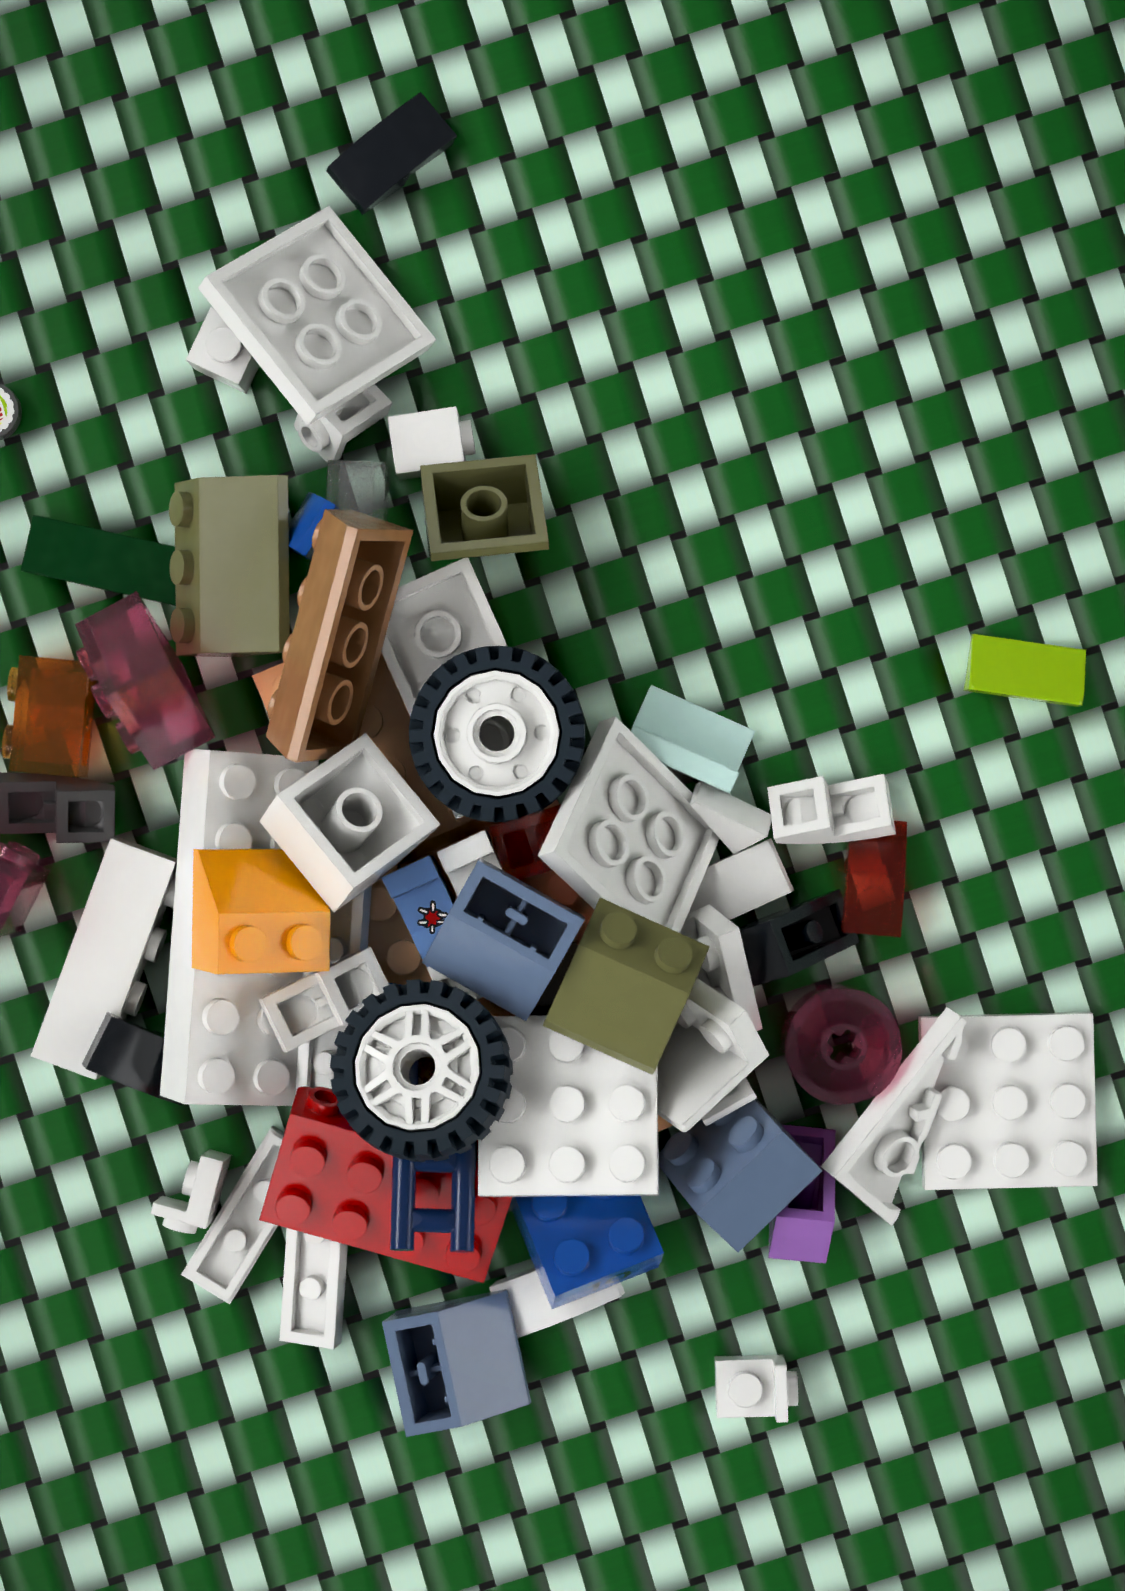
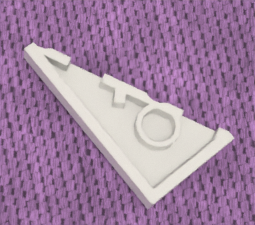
(896, 1123)

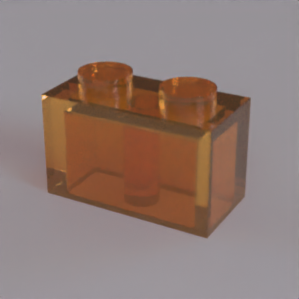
(50, 717)

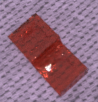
(875, 884)

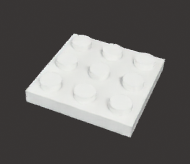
(317, 314)
(629, 831)
(1015, 1104)
(570, 1122)

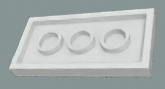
(433, 623)

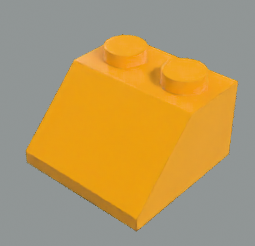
(256, 914)

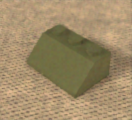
(230, 566)

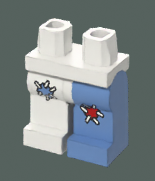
(424, 895)

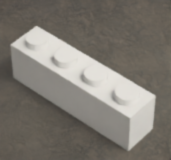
(108, 952)

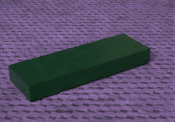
(99, 559)

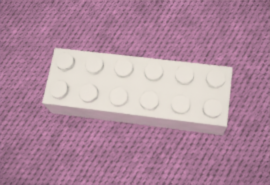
(215, 1028)

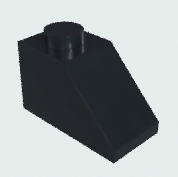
(795, 938)

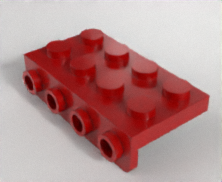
(342, 1191)

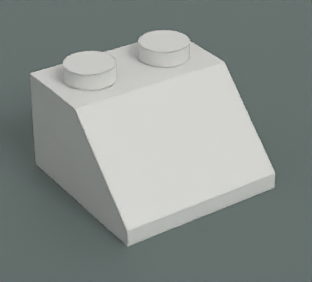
(348, 822)

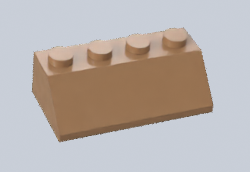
(337, 634)

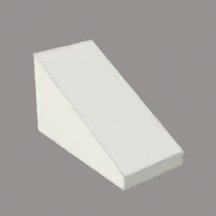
(729, 817)

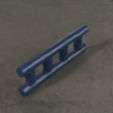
(457, 1220)

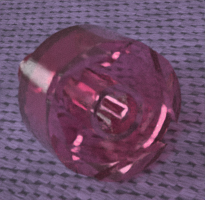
(847, 1076)

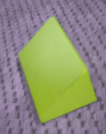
(1026, 670)

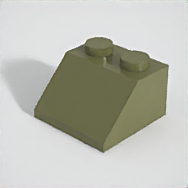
(483, 507)
(626, 986)

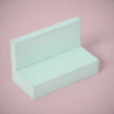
(692, 738)

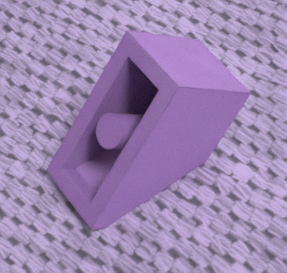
(807, 1222)

